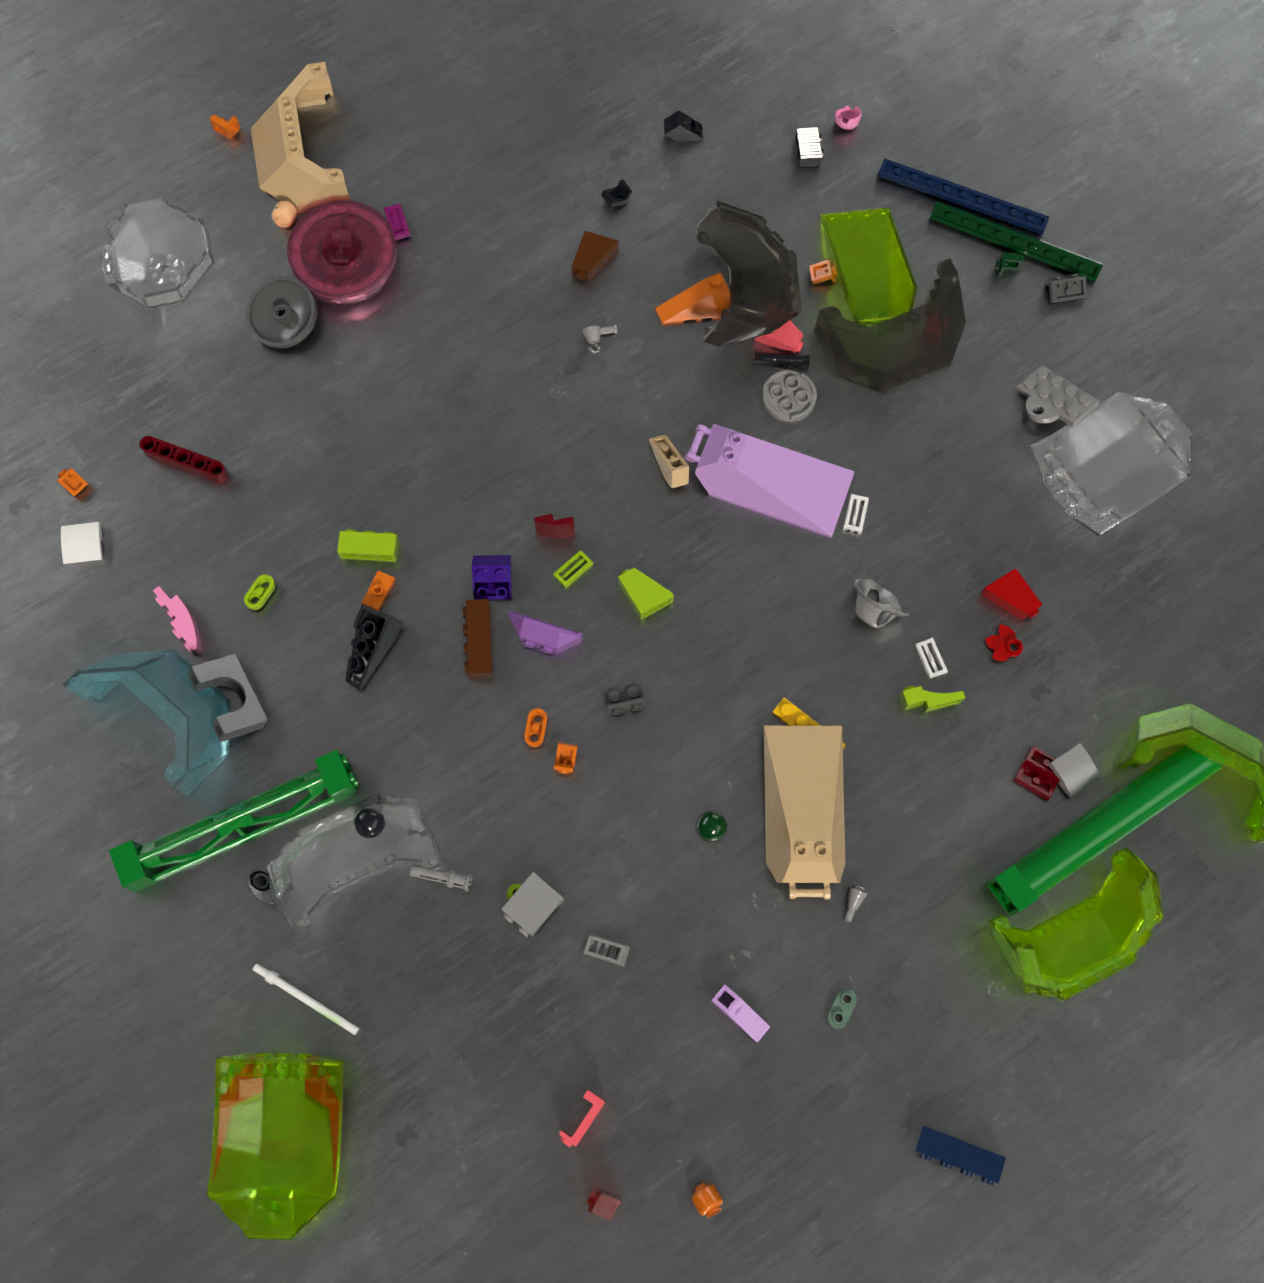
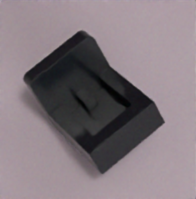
(617, 195)

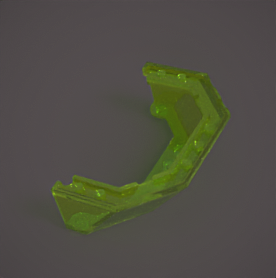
(1208, 737)
(1086, 939)

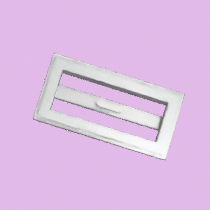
(852, 528)
(924, 661)

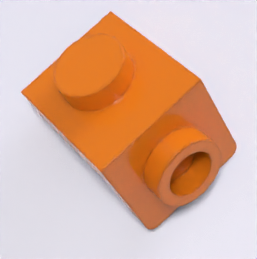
(565, 757)

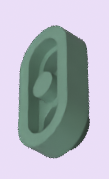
(841, 1008)

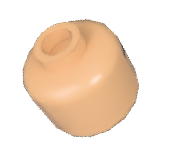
(284, 214)

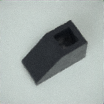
(682, 127)

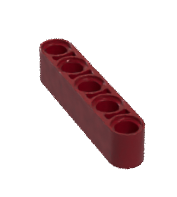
(178, 453)

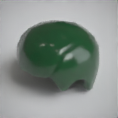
(711, 826)

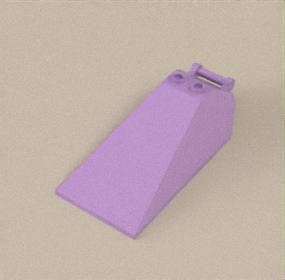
(770, 478)

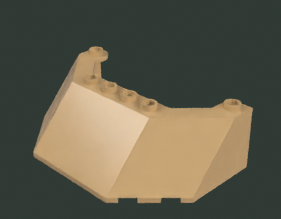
(279, 146)

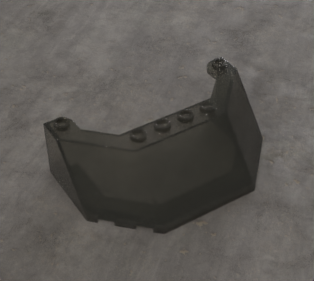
(760, 274)
(902, 346)

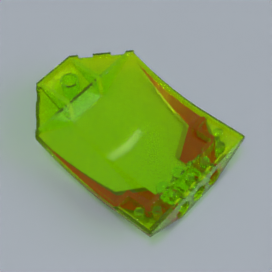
(276, 1140)

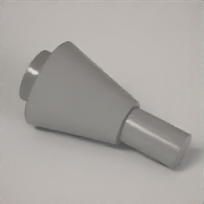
(855, 898)

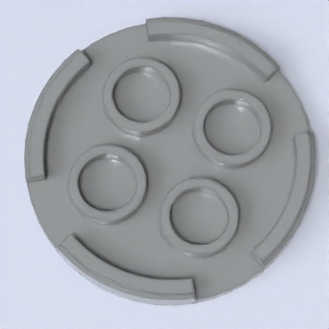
(789, 395)

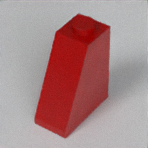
(1013, 595)

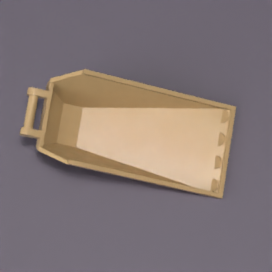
(804, 806)

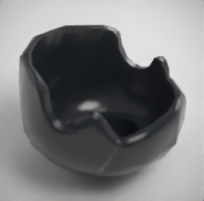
(369, 823)

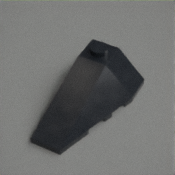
(372, 640)

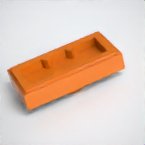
(378, 590)

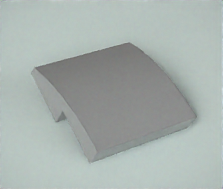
(1075, 770)

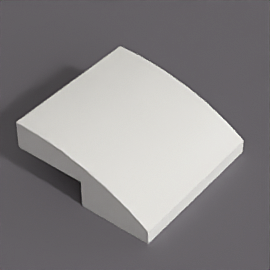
(81, 542)

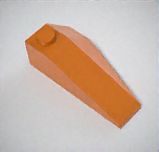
(698, 302)

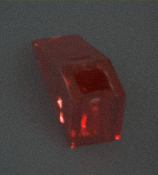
(603, 1203)

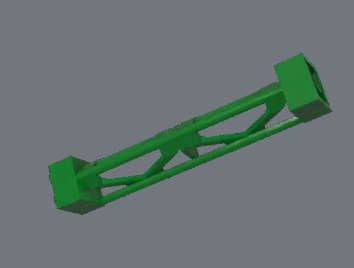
(135, 861)

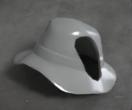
(876, 613)

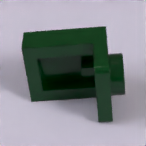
(1009, 261)

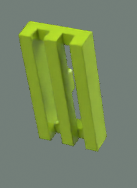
(561, 580)

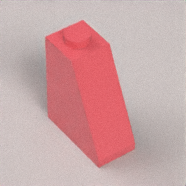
(785, 339)

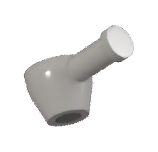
(594, 333)

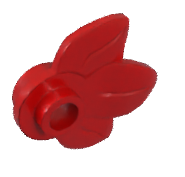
(1001, 644)

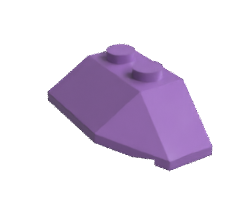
(542, 634)

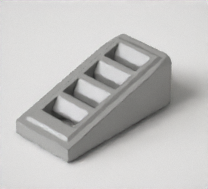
(622, 956)

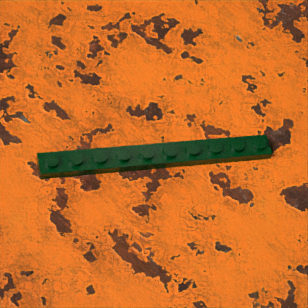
(1016, 241)

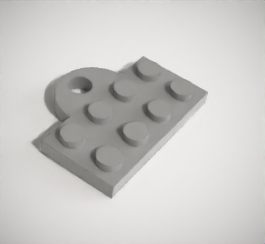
(1055, 398)

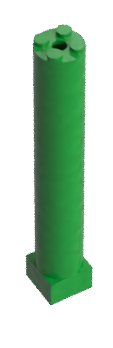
(1100, 829)

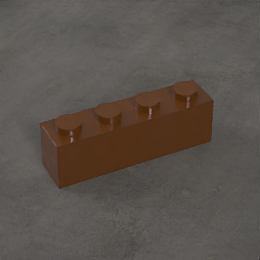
(478, 639)

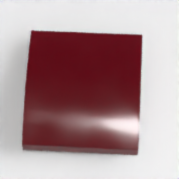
(551, 528)
(1036, 774)

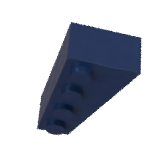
(961, 1155)

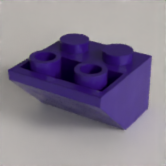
(492, 577)

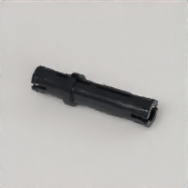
(782, 358)

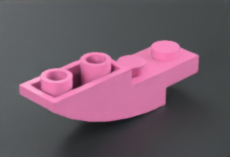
(183, 621)

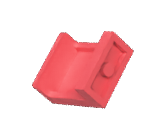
(597, 1105)

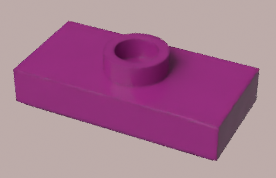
(397, 221)

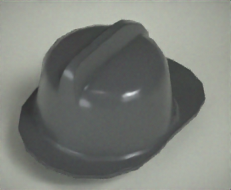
(258, 881)

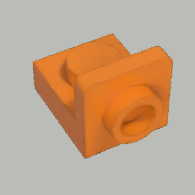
(225, 127)
(823, 271)
(71, 481)

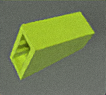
(643, 592)

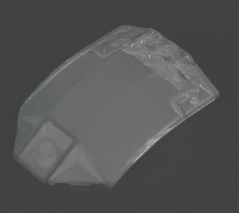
(1115, 460)

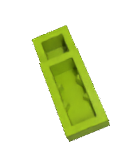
(915, 696)

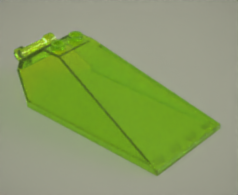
(870, 264)

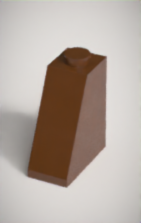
(593, 254)

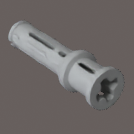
(450, 878)

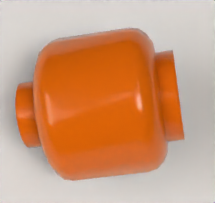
(707, 1200)

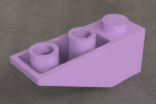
(740, 1013)

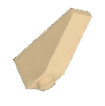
(671, 463)

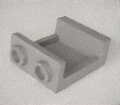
(531, 905)

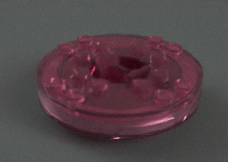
(342, 251)

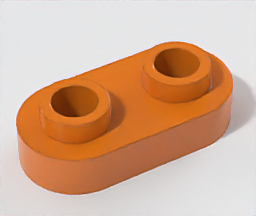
(535, 728)

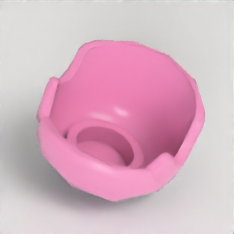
(847, 117)

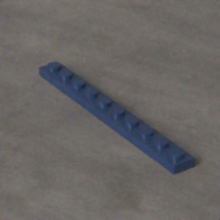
(963, 196)

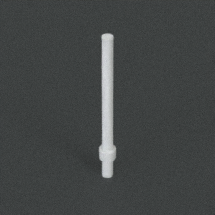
(273, 978)

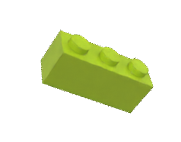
(368, 545)

